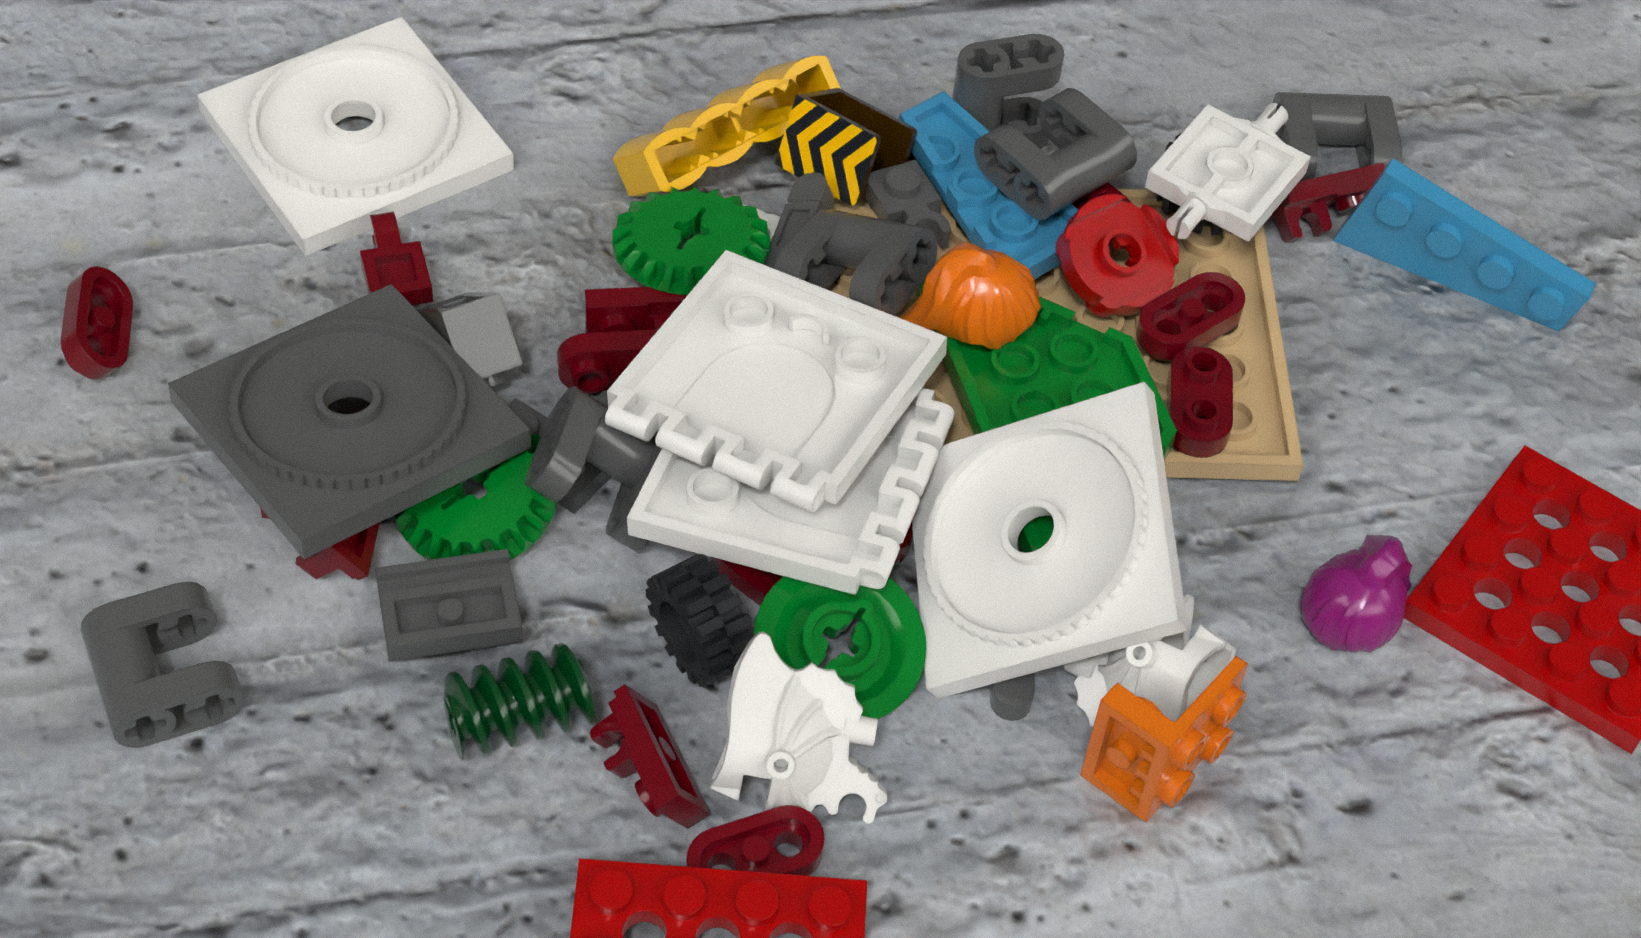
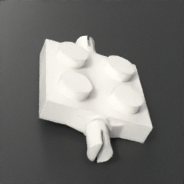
(1227, 172)

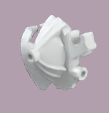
(1161, 670)
(795, 734)

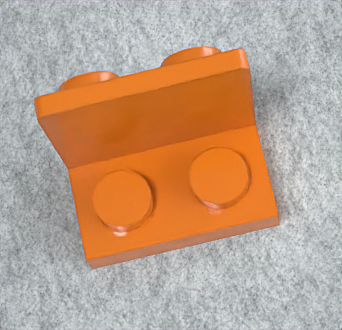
(1147, 757)

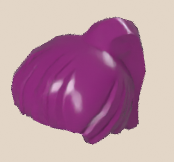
(1359, 596)

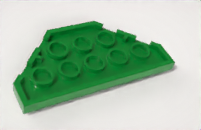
(1043, 371)

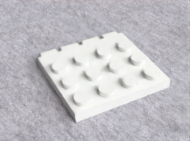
(774, 381)
(831, 547)

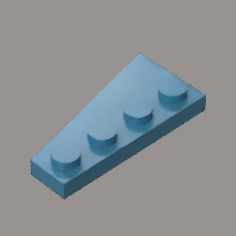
(983, 211)
(1455, 245)

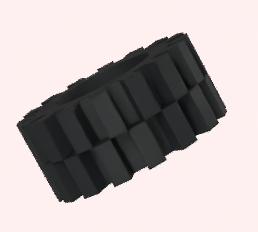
(699, 618)

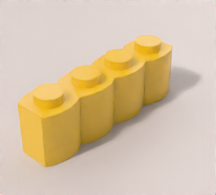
(721, 130)

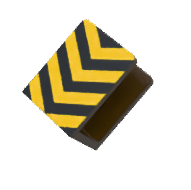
(842, 141)

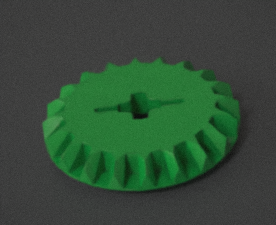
(652, 231)
(504, 518)
(885, 641)

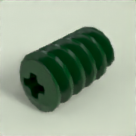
(517, 698)

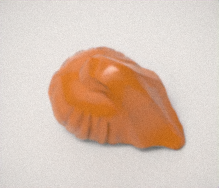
(977, 297)

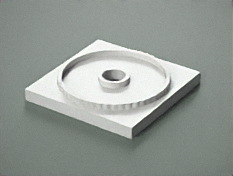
(330, 180)
(1096, 583)

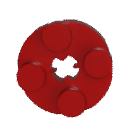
(1094, 274)

